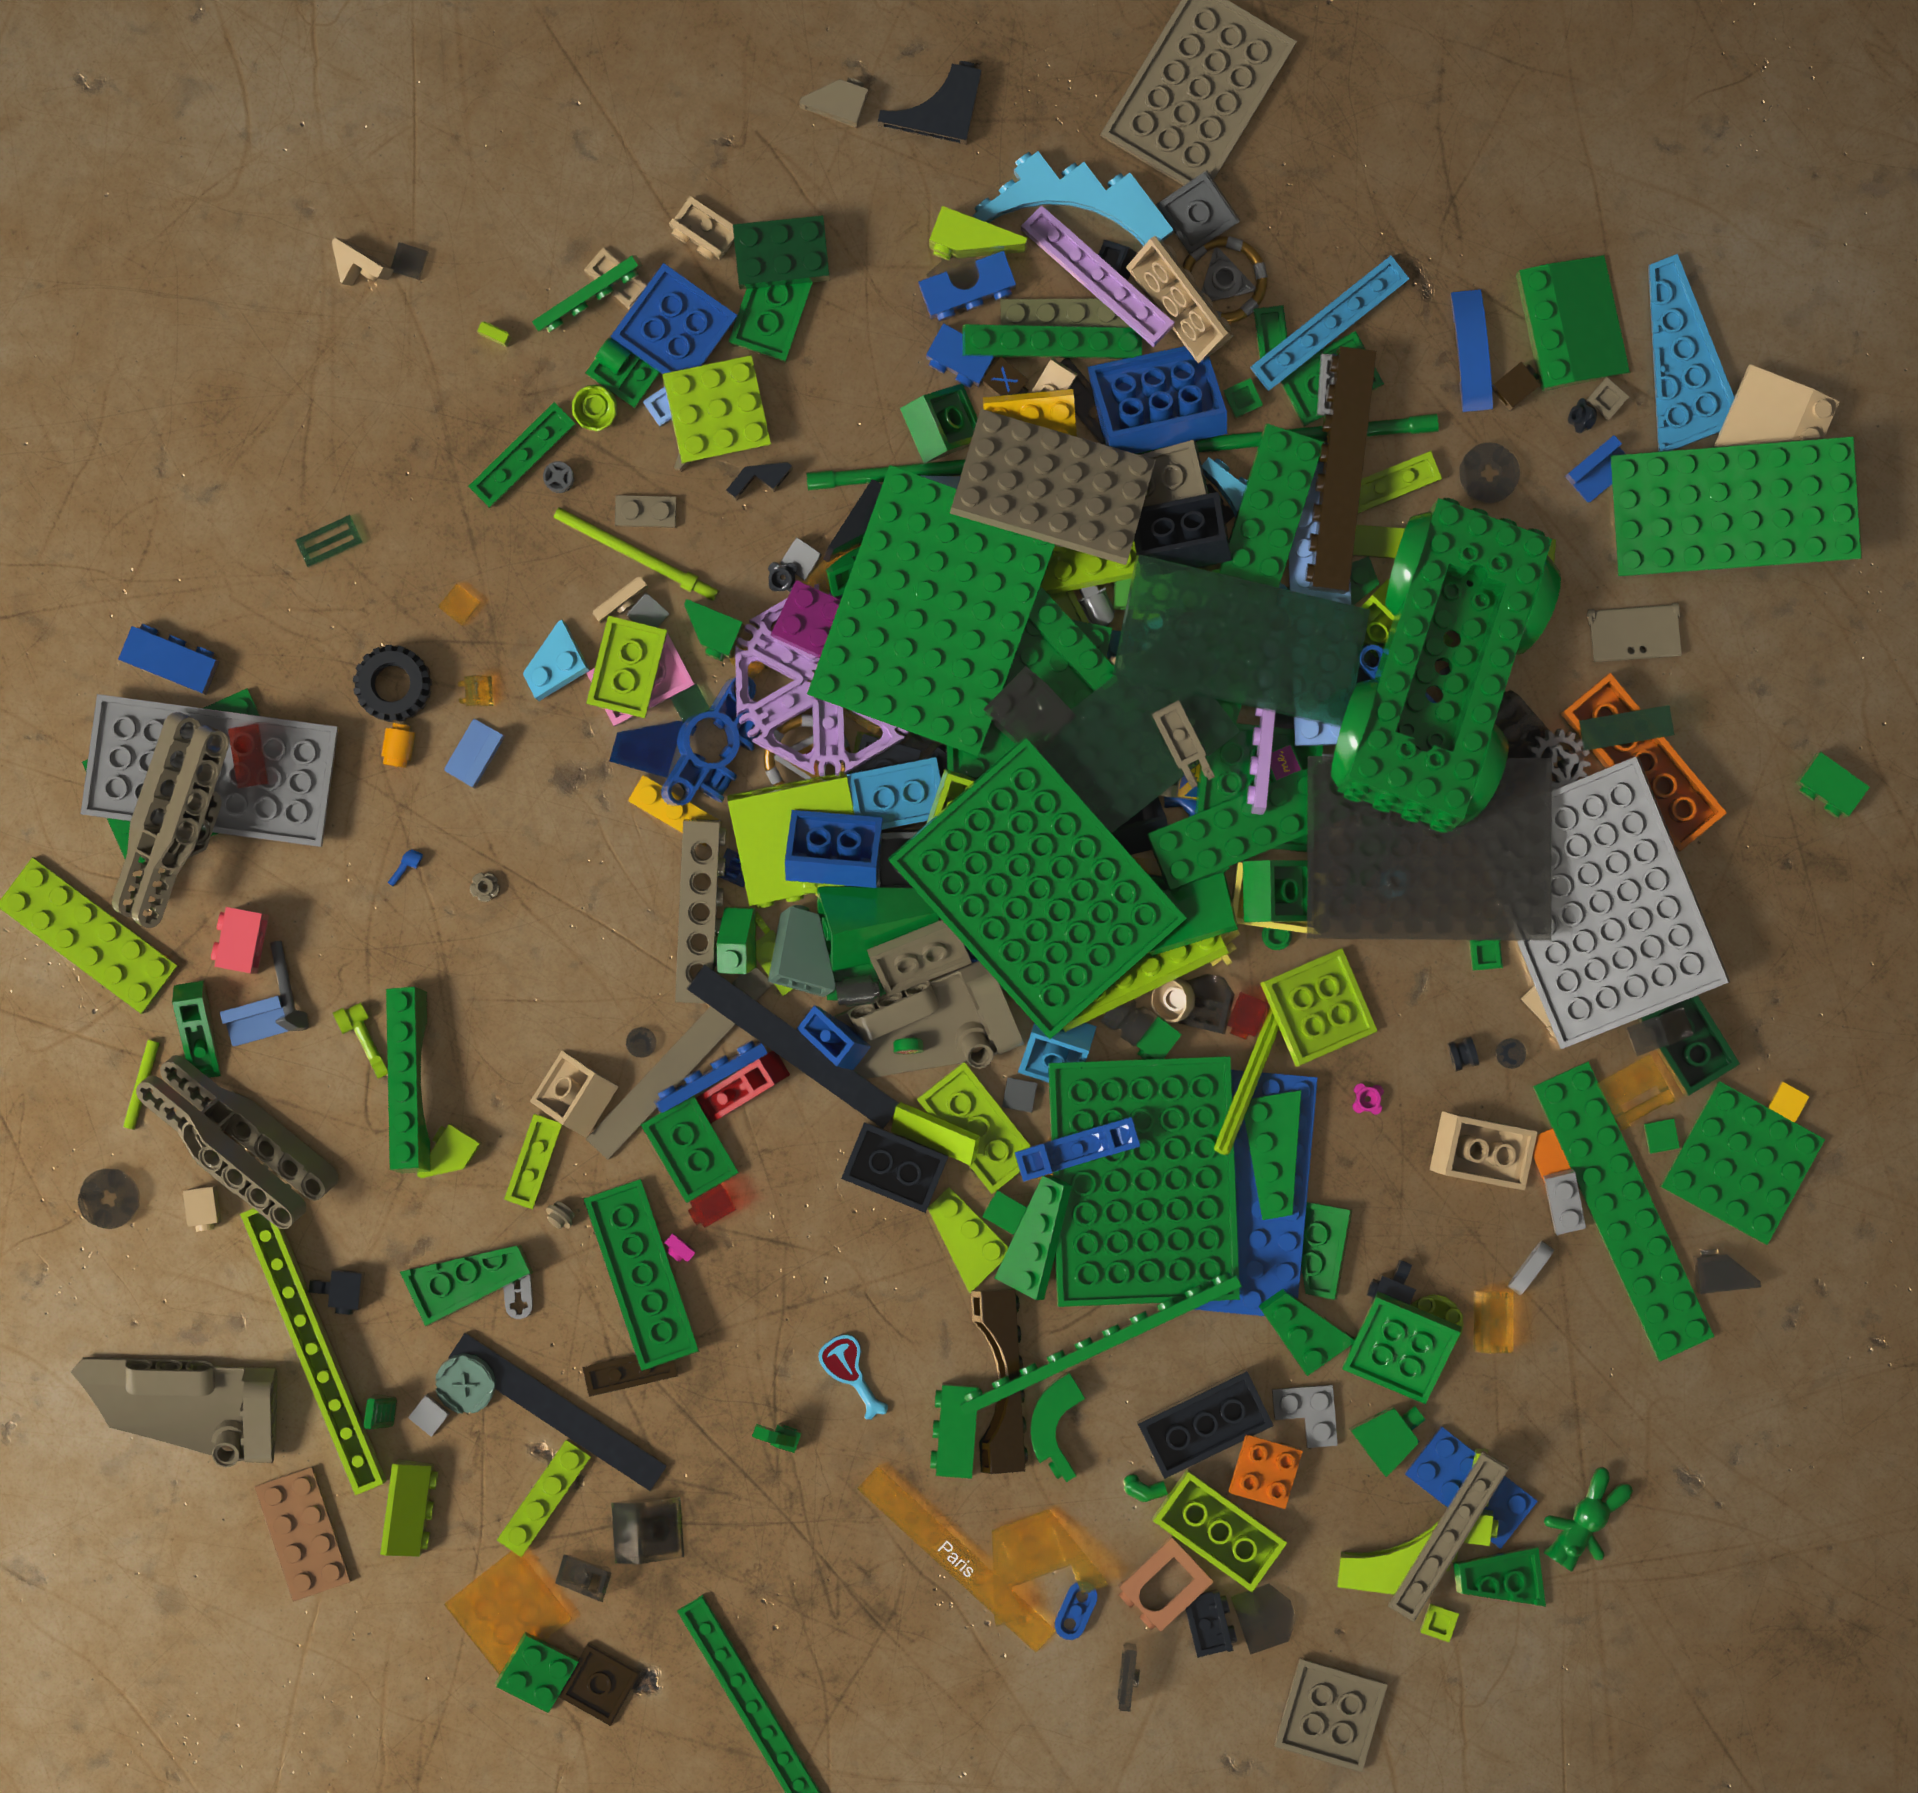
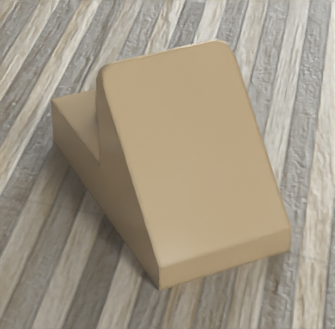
(353, 260)

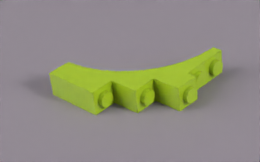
(1386, 1568)

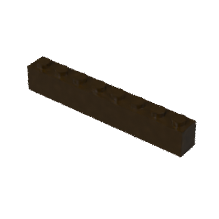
(1342, 470)

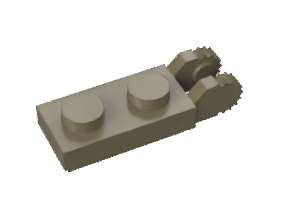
(1181, 740)

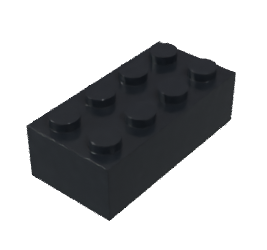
(1204, 1423)

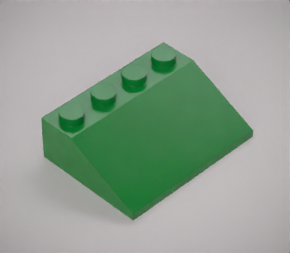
(1572, 322)

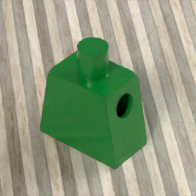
(1388, 1436)

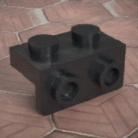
(1209, 1624)

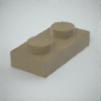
(645, 511)

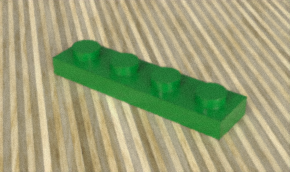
(578, 301)
(522, 455)

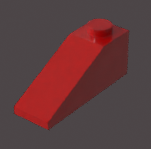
(742, 1086)

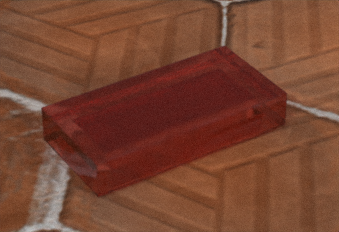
(248, 756)

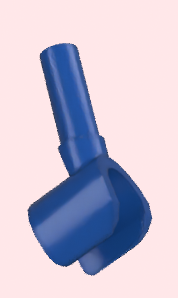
(410, 858)

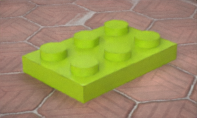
(626, 667)

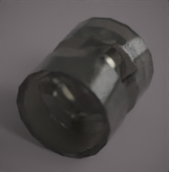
(1130, 1020)

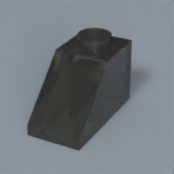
(1721, 1273)

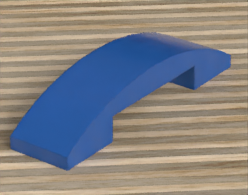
(1472, 350)
(1077, 1148)

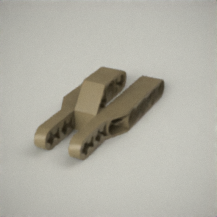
(182, 819)
(253, 1128)

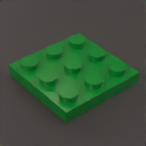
(1401, 1347)

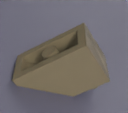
(838, 101)

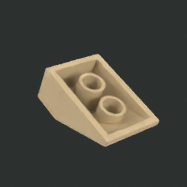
(1483, 1151)

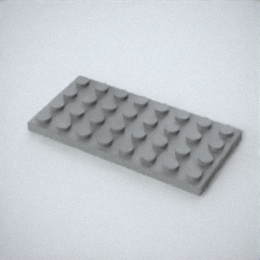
(285, 810)

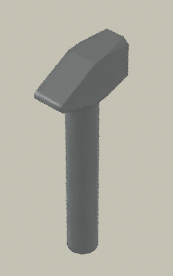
(292, 1019)

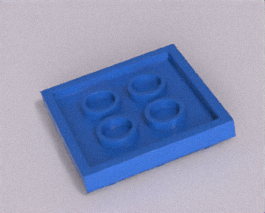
(673, 323)

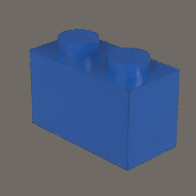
(947, 354)

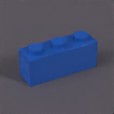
(169, 658)

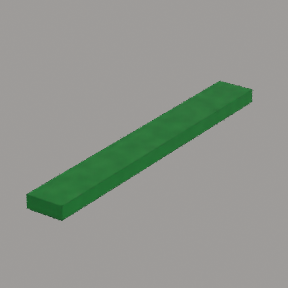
(746, 1697)

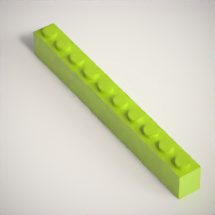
(315, 1352)

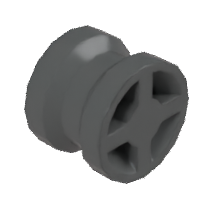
(555, 473)

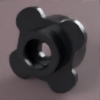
(1582, 416)
(776, 571)

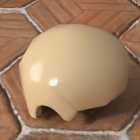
(1173, 1000)

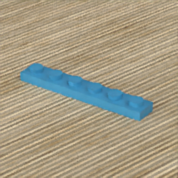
(1329, 323)

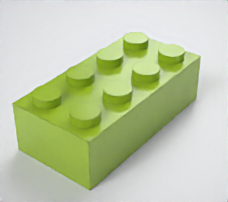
(1219, 1530)

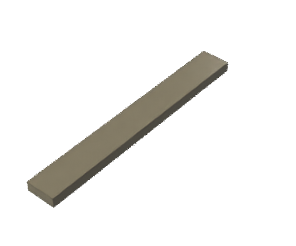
(670, 1070)

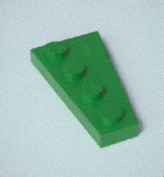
(1273, 1143)
(1035, 1243)

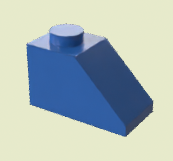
(833, 1038)

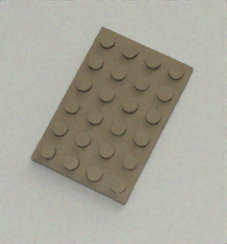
(1198, 88)
(1053, 486)

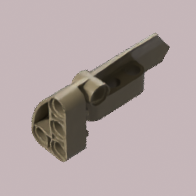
(946, 1013)
(188, 1404)

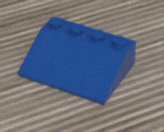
(1157, 400)

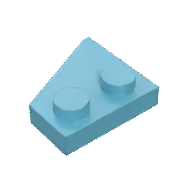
(555, 663)

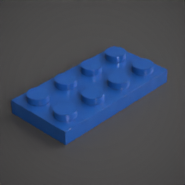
(1442, 1470)

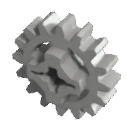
(1569, 757)

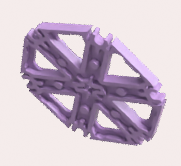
(793, 700)

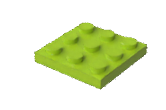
(716, 409)
(1318, 1007)

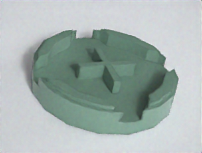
(465, 1383)

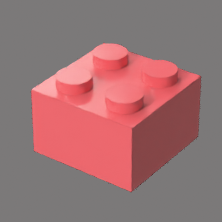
(240, 940)

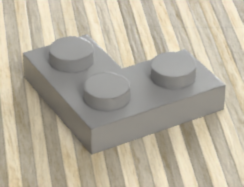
(1314, 1405)

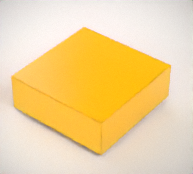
(1788, 1102)

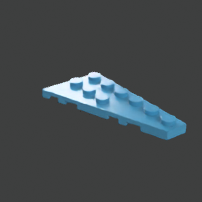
(1688, 374)

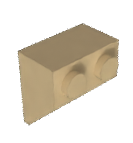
(574, 1094)

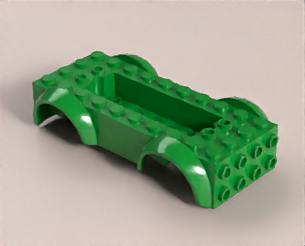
(1498, 594)

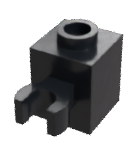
(1393, 1287)
(344, 1290)

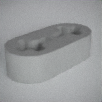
(1530, 1268)
(526, 1296)

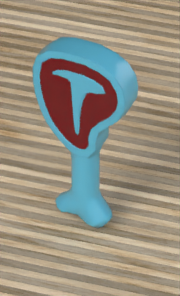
(841, 1361)

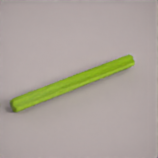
(1247, 1085)

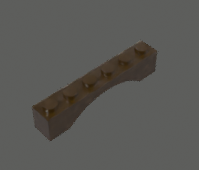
(1003, 1443)

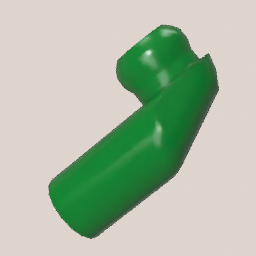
(1141, 1491)

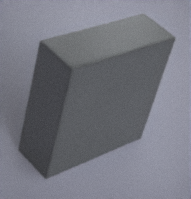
(1019, 1095)

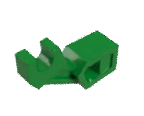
(782, 1438)

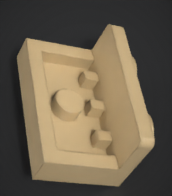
(703, 228)

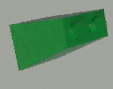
(866, 917)

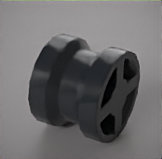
(1463, 1053)

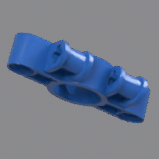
(691, 769)

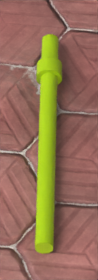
(687, 580)

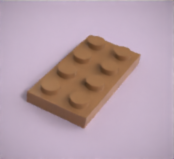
(302, 1534)

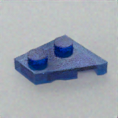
(647, 748)

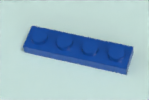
(720, 1069)

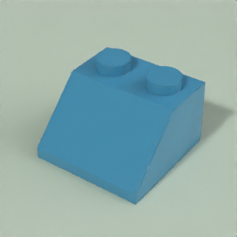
(1062, 1048)

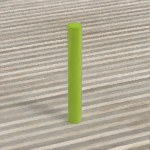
(144, 1071)

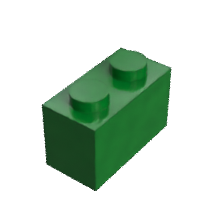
(1831, 785)

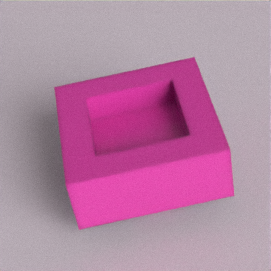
(679, 1249)

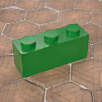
(954, 1433)

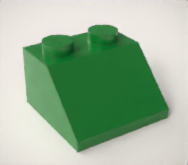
(941, 422)
(714, 630)
(1275, 890)

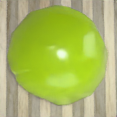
(594, 407)

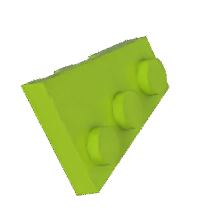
(968, 1238)

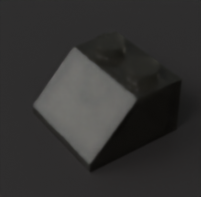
(1029, 710)
(647, 1530)

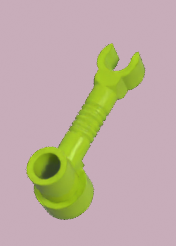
(353, 1019)

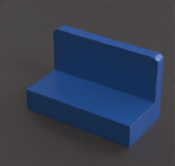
(1595, 472)

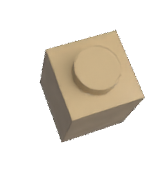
(202, 1208)

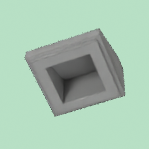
(802, 556)
(647, 612)
(429, 1415)

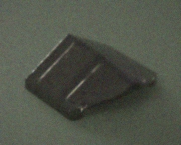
(1212, 1003)
(1264, 1617)

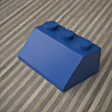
(833, 849)

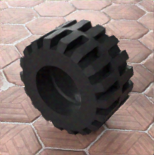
(373, 665)

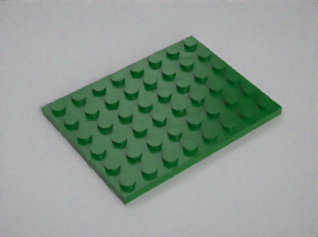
(930, 615)
(1037, 888)
(1153, 1215)

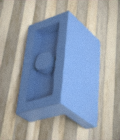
(474, 753)
(253, 1021)

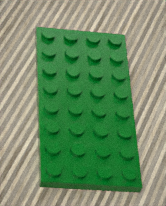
(1736, 506)

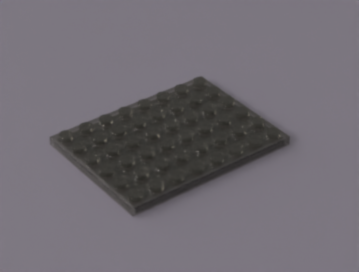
(1404, 881)

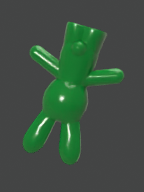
(1589, 1517)

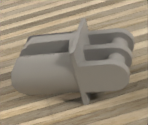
(1096, 606)

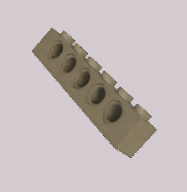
(696, 832)

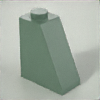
(801, 953)

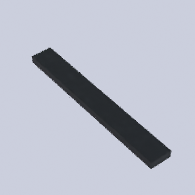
(792, 1045)
(566, 1416)

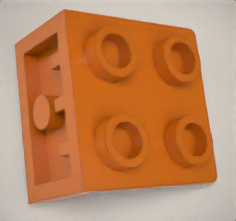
(1265, 1471)

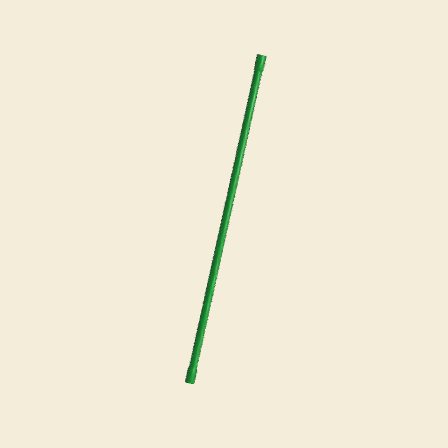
(832, 479)

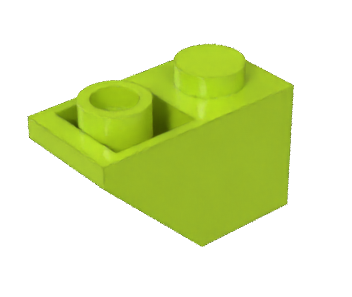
(452, 1151)

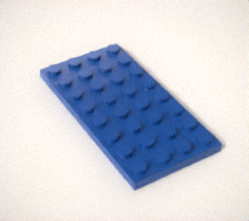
(1271, 1247)

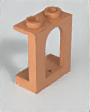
(1133, 1584)

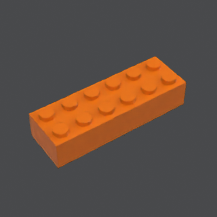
(1679, 793)

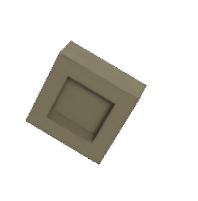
(1607, 398)

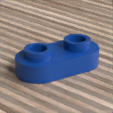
(1074, 1609)

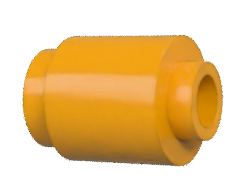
(397, 745)

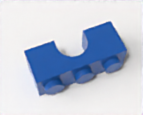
(944, 298)

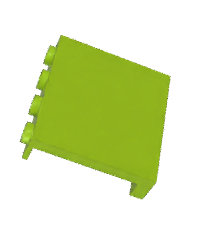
(762, 831)

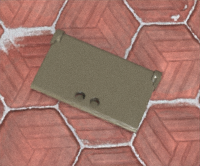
(1635, 628)

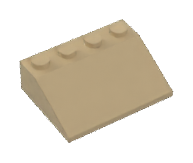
(1178, 297)
(1775, 411)

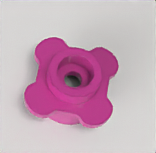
(1374, 1105)

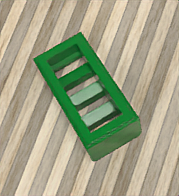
(380, 1411)

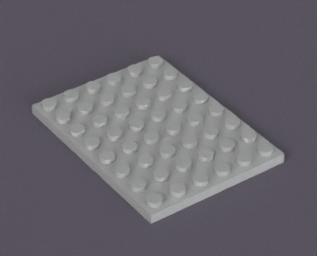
(1620, 911)

